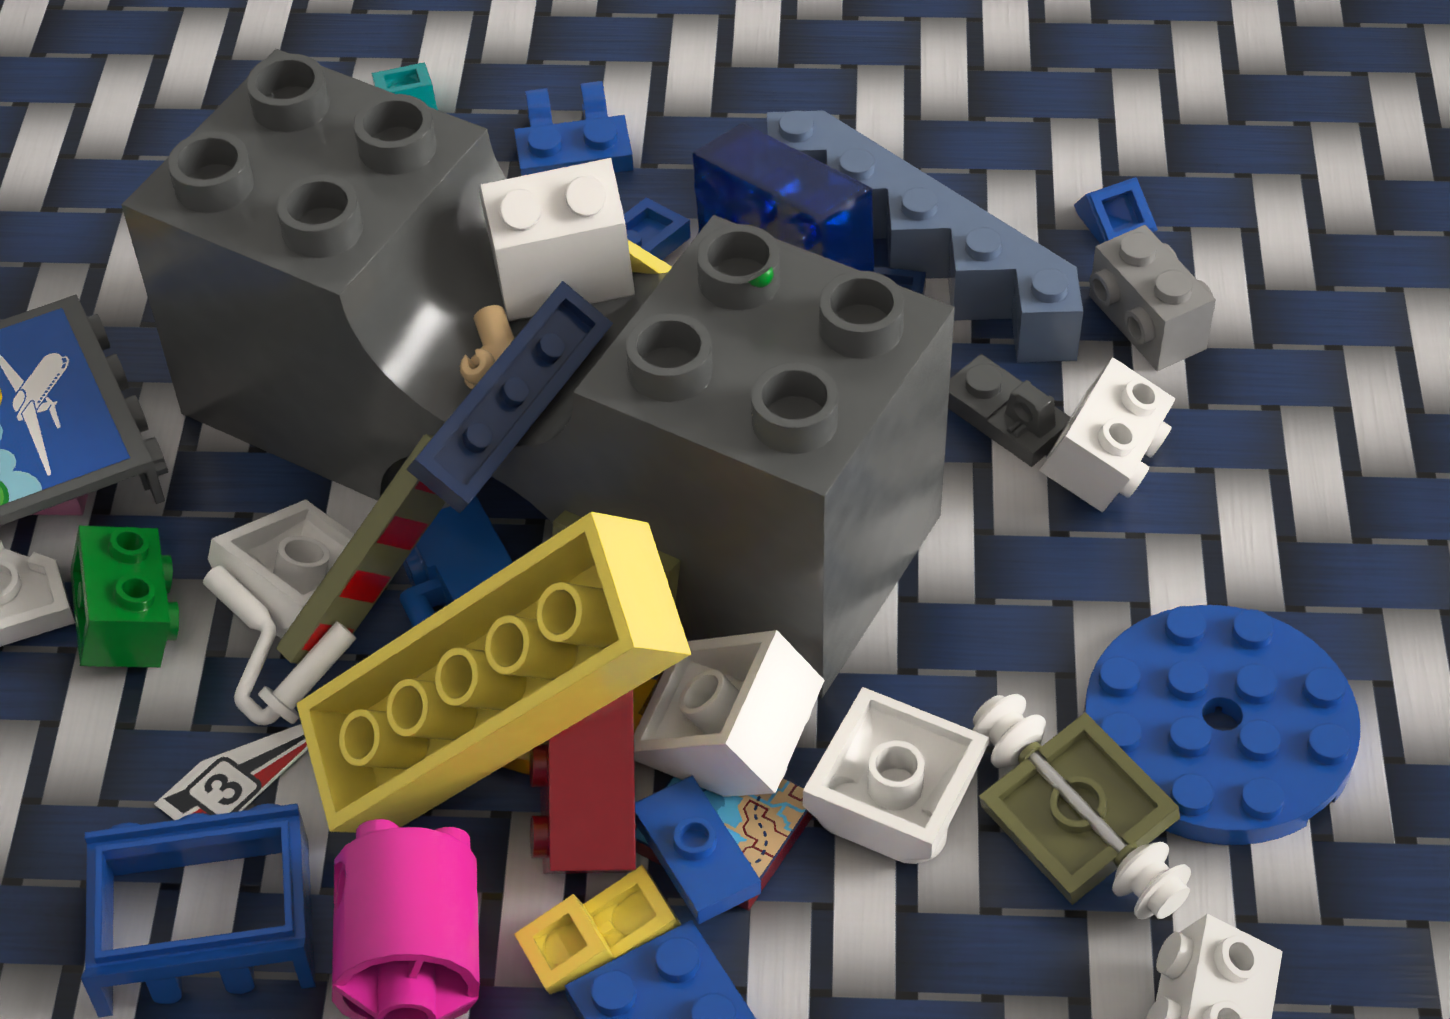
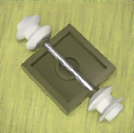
(1080, 808)

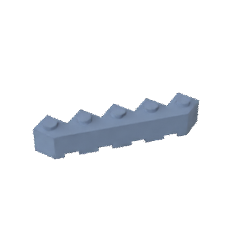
(937, 231)

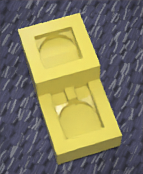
(585, 936)

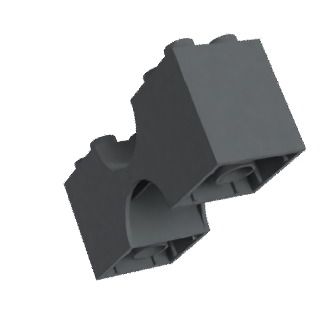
(326, 281)

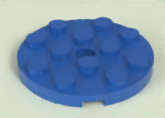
(1279, 686)

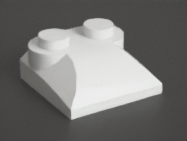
(282, 557)
(893, 778)

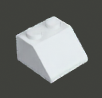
(557, 230)
(729, 713)

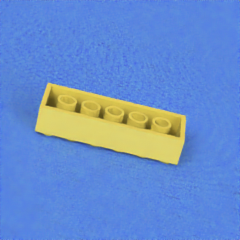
(494, 674)

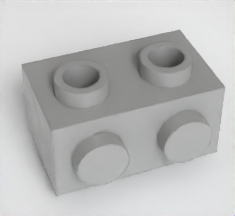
(1152, 297)

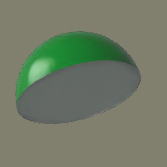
(762, 278)

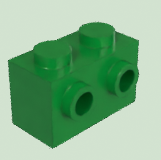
(122, 597)

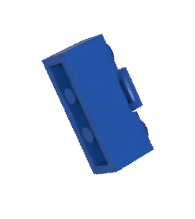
(451, 560)

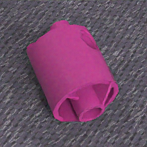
(405, 923)

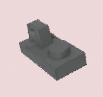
(1006, 409)

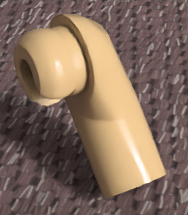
(495, 337)

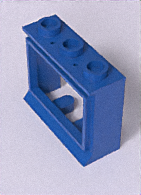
(189, 842)

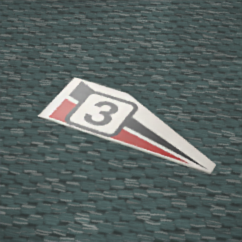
(234, 777)

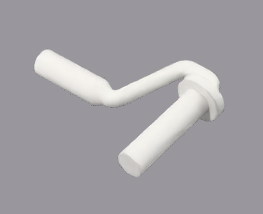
(300, 680)

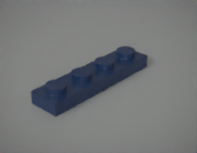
(509, 397)

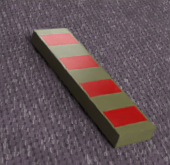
(366, 561)

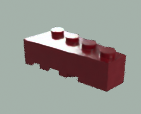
(587, 794)

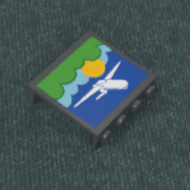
(65, 413)

